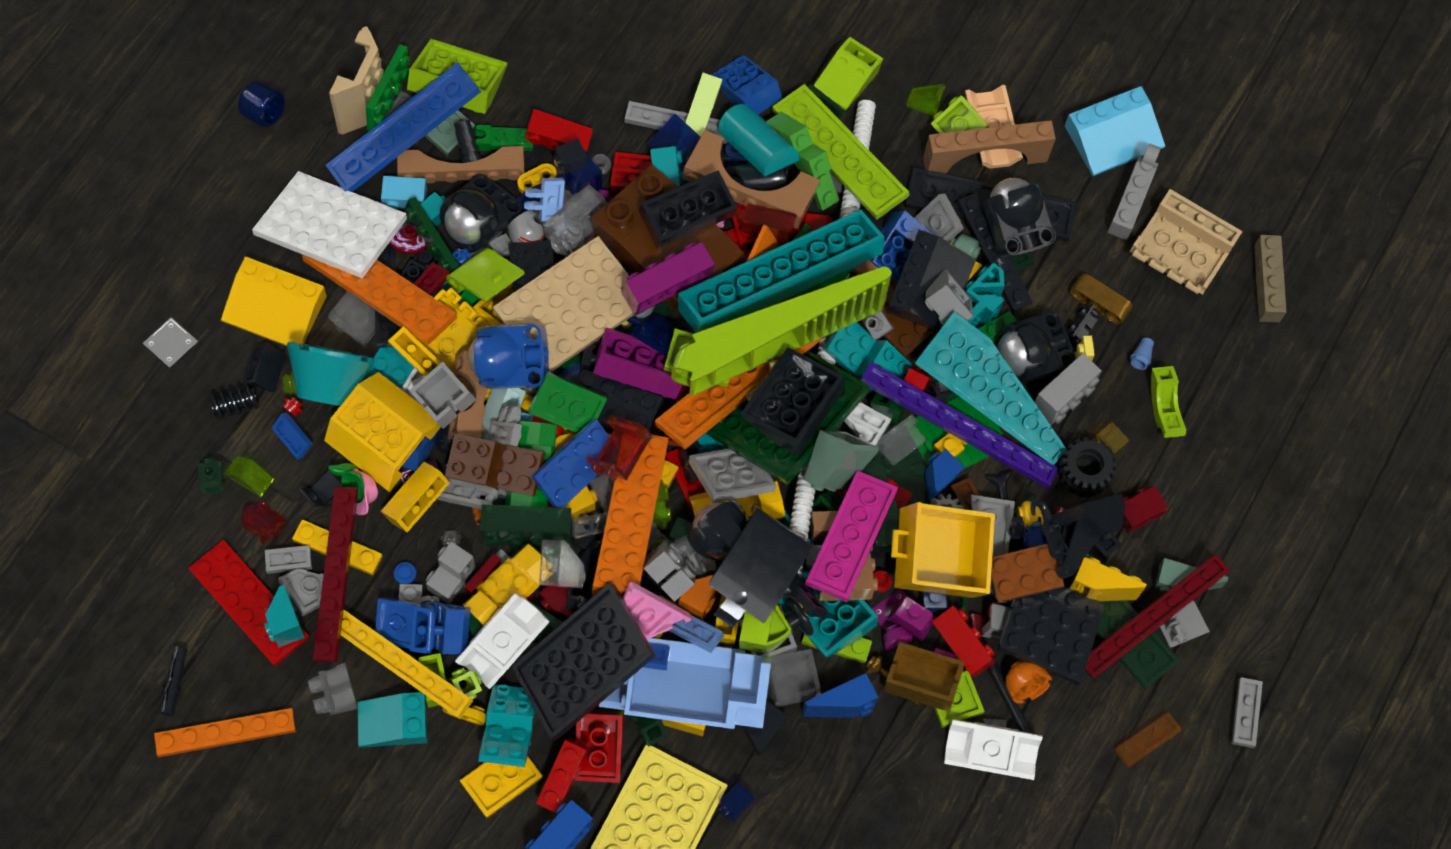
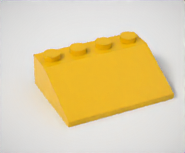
(273, 303)

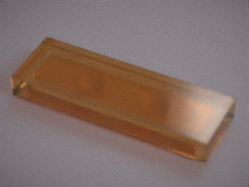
(1148, 740)

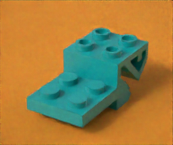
(986, 295)
(856, 348)
(507, 727)

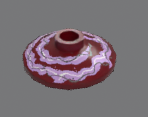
(407, 240)

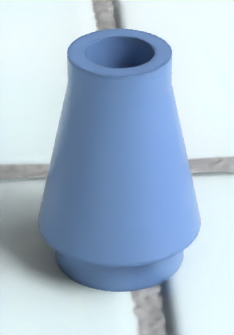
(1142, 355)

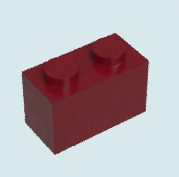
(1143, 508)

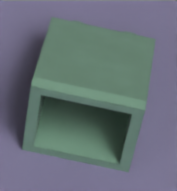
(837, 459)

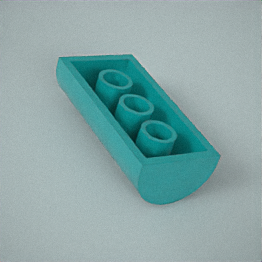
(756, 140)

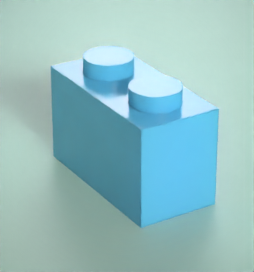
(398, 190)

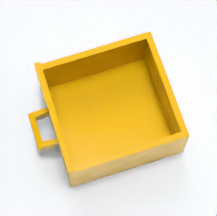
(943, 550)

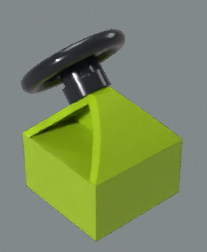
(767, 636)

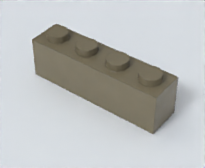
(1270, 278)

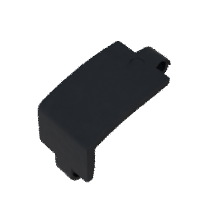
(758, 568)

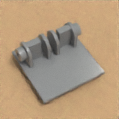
(1184, 626)

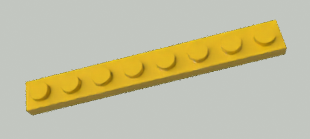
(404, 666)

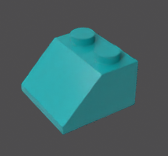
(282, 619)

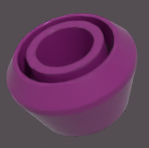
(895, 635)

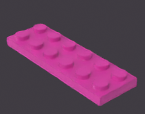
(851, 536)

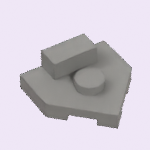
(303, 589)

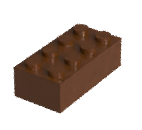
(906, 335)

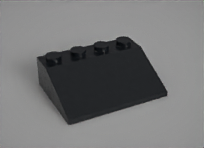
(924, 264)
(794, 400)

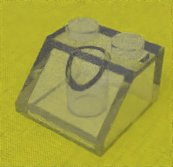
(560, 565)

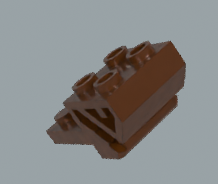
(493, 464)

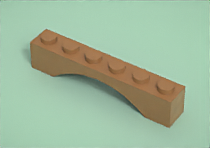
(503, 164)

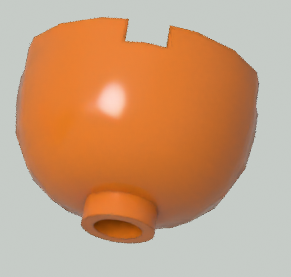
(1026, 681)

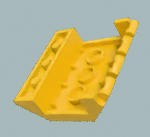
(448, 344)

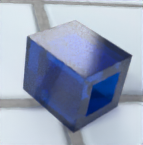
(736, 802)

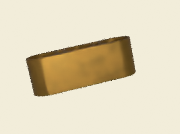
(1107, 301)

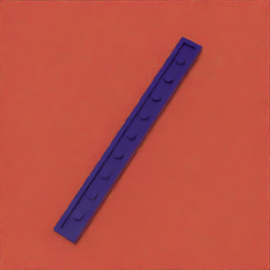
(959, 425)

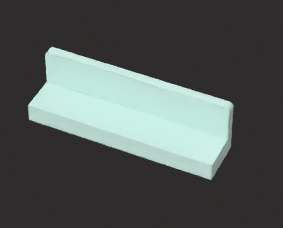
(496, 401)

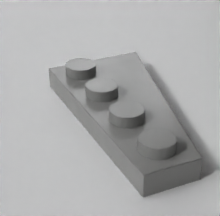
(1003, 514)

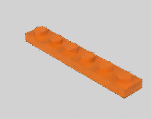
(225, 732)

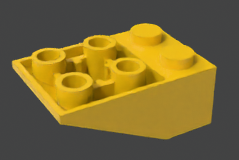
(1105, 582)

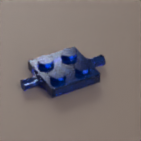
(654, 332)

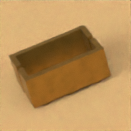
(924, 676)

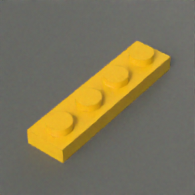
(317, 537)

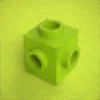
(471, 679)

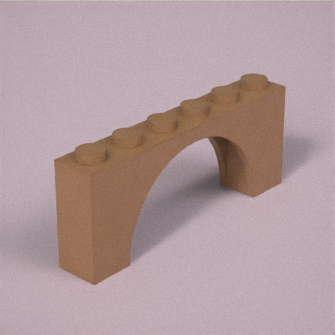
(1031, 139)
(791, 198)

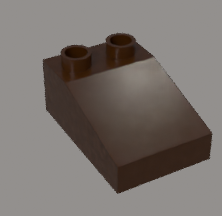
(623, 228)

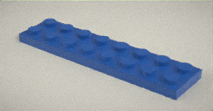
(403, 128)

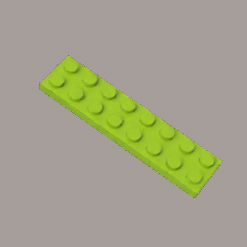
(849, 159)

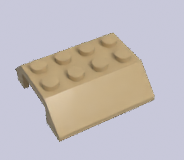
(351, 97)
(1185, 242)

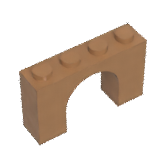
(866, 583)

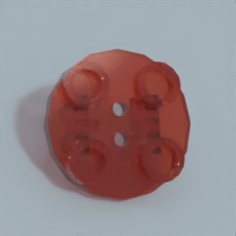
(262, 521)

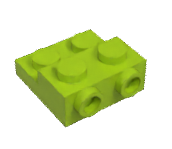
(958, 117)

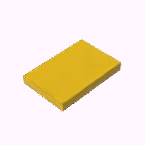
(498, 784)

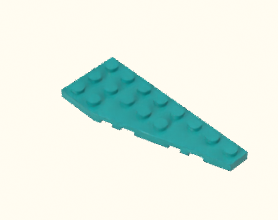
(978, 373)

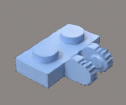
(550, 197)

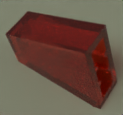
(779, 222)

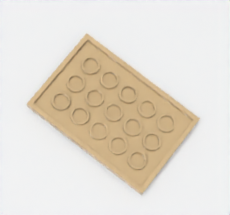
(571, 301)

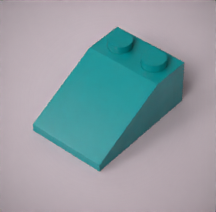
(393, 720)

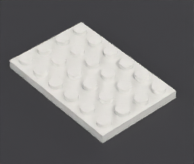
(330, 224)

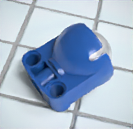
(509, 356)

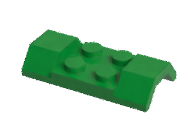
(540, 438)

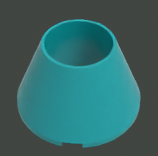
(326, 373)

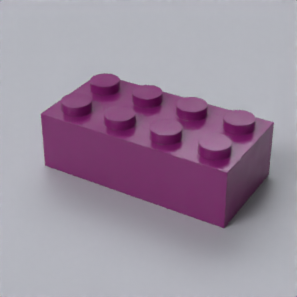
(667, 278)
(634, 363)

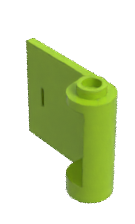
(484, 274)

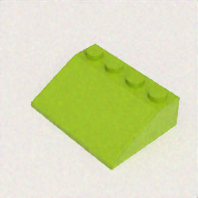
(440, 56)

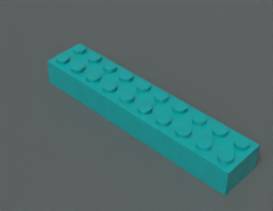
(782, 272)

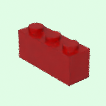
(555, 131)
(964, 640)
(563, 775)

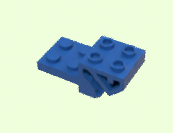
(423, 625)

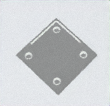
(170, 342)

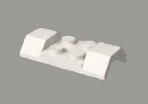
(503, 639)
(992, 749)

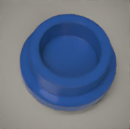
(405, 573)

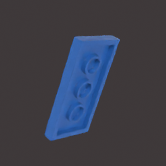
(567, 469)

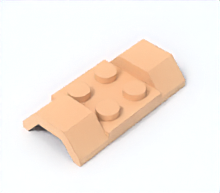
(996, 112)

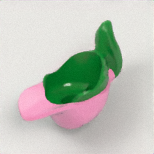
(363, 482)

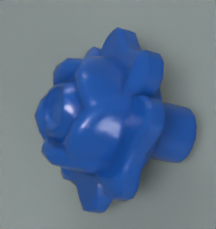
(461, 256)

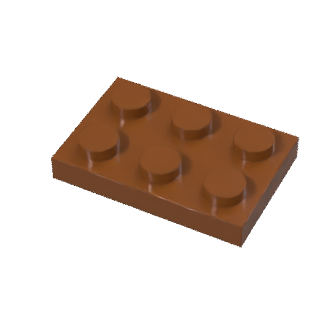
(1024, 573)

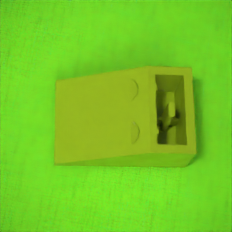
(849, 73)

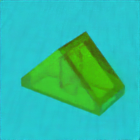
(926, 98)
(249, 475)

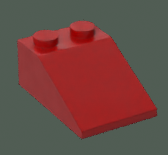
(603, 733)

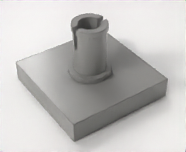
(940, 218)

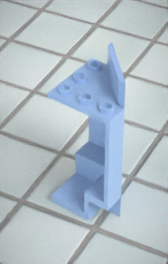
(698, 687)

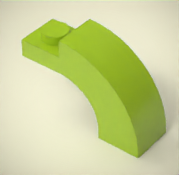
(1165, 402)

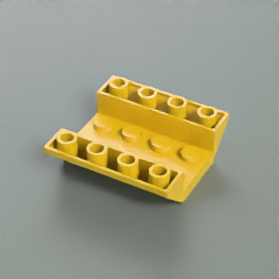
(379, 429)

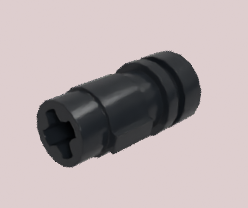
(466, 142)

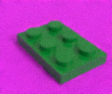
(566, 403)

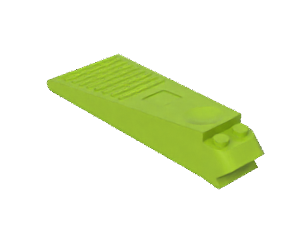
(765, 334)

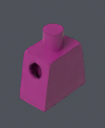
(912, 617)

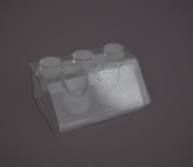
(571, 225)

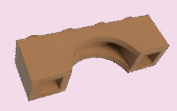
(470, 420)

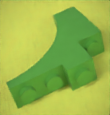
(811, 157)

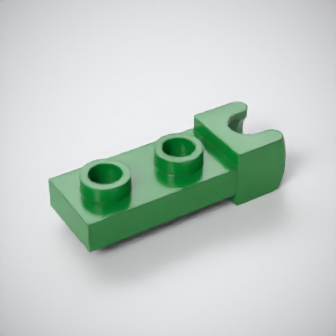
(499, 137)

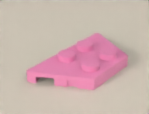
(651, 611)

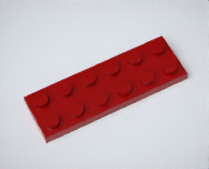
(241, 597)

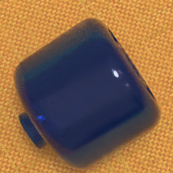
(261, 104)

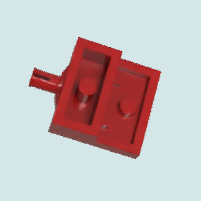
(626, 169)

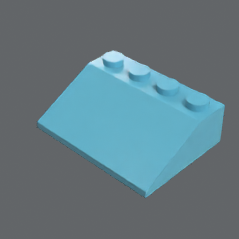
(1114, 130)

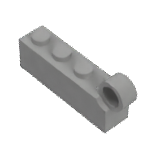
(1135, 193)

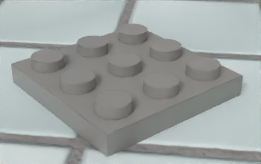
(729, 475)

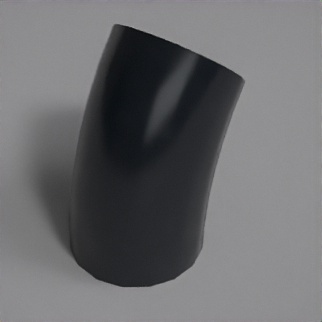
(751, 178)

